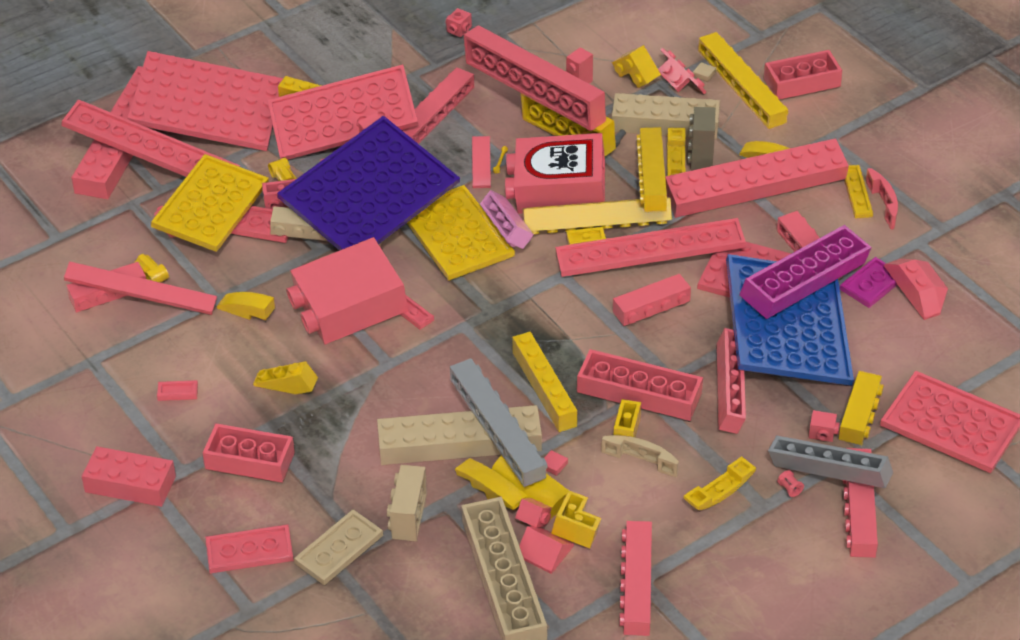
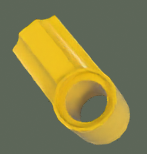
(281, 170)
(151, 269)

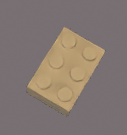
(407, 502)

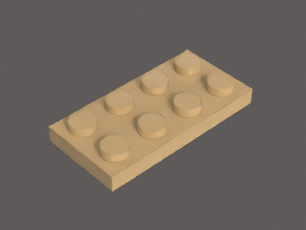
(338, 547)

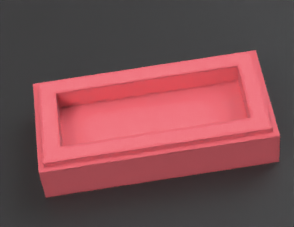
(177, 390)

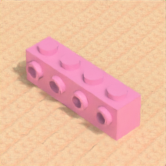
(506, 219)

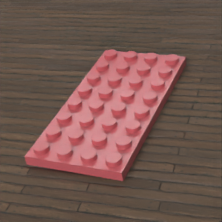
(331, 113)

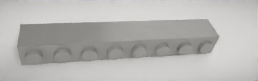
(498, 422)

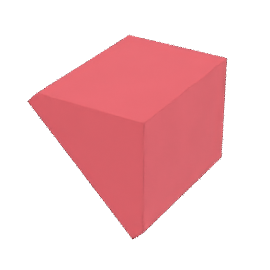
(544, 548)

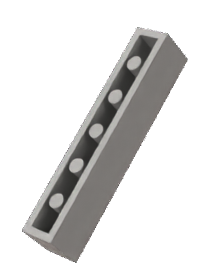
(831, 461)

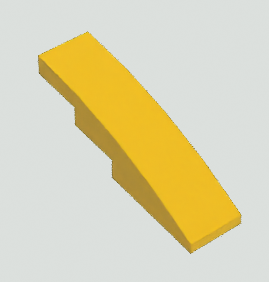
(491, 483)

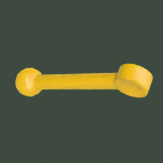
(496, 169)

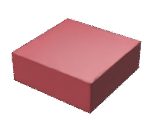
(555, 462)

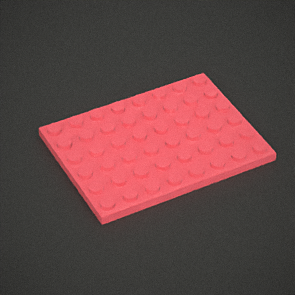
(204, 100)

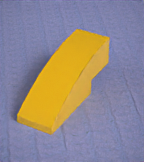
(247, 305)

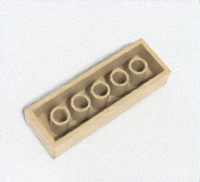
(648, 111)

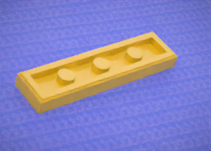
(858, 193)

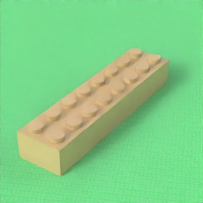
(446, 436)
(503, 571)

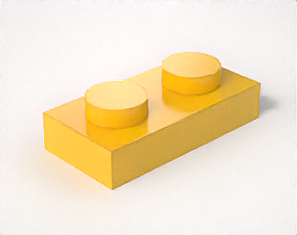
(585, 235)

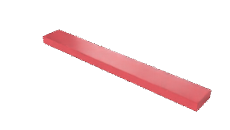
(140, 288)

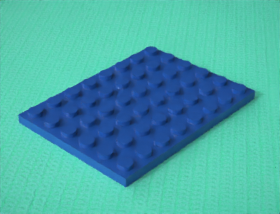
(796, 342)

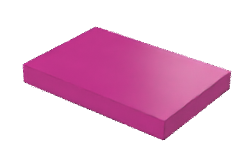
(869, 283)

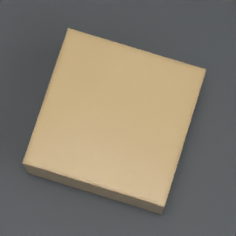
(704, 72)

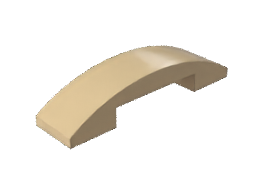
(617, 445)

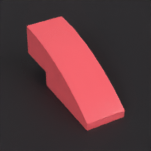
(481, 162)

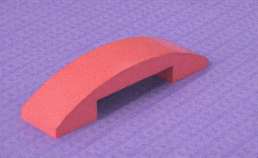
(878, 184)

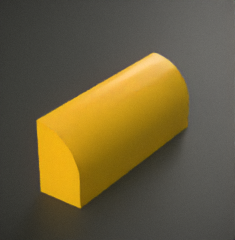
(545, 491)

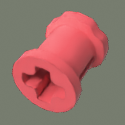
(794, 483)

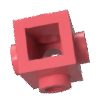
(458, 22)

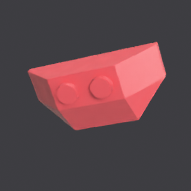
(920, 285)

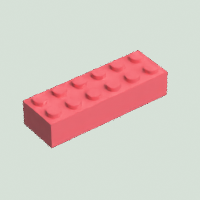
(627, 379)

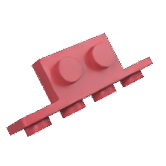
(676, 75)

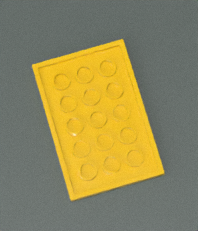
(209, 202)
(459, 234)

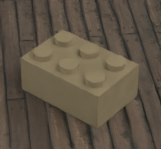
(702, 137)

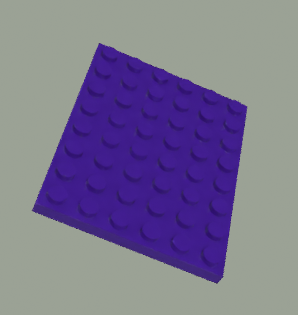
(368, 186)

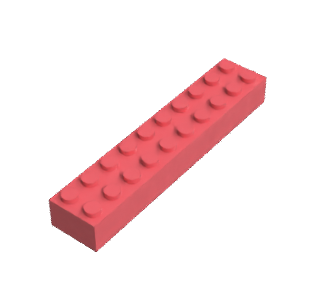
(535, 77)
(102, 163)
(756, 177)

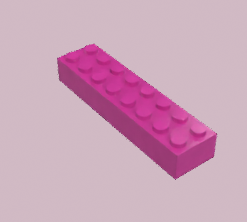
(805, 271)

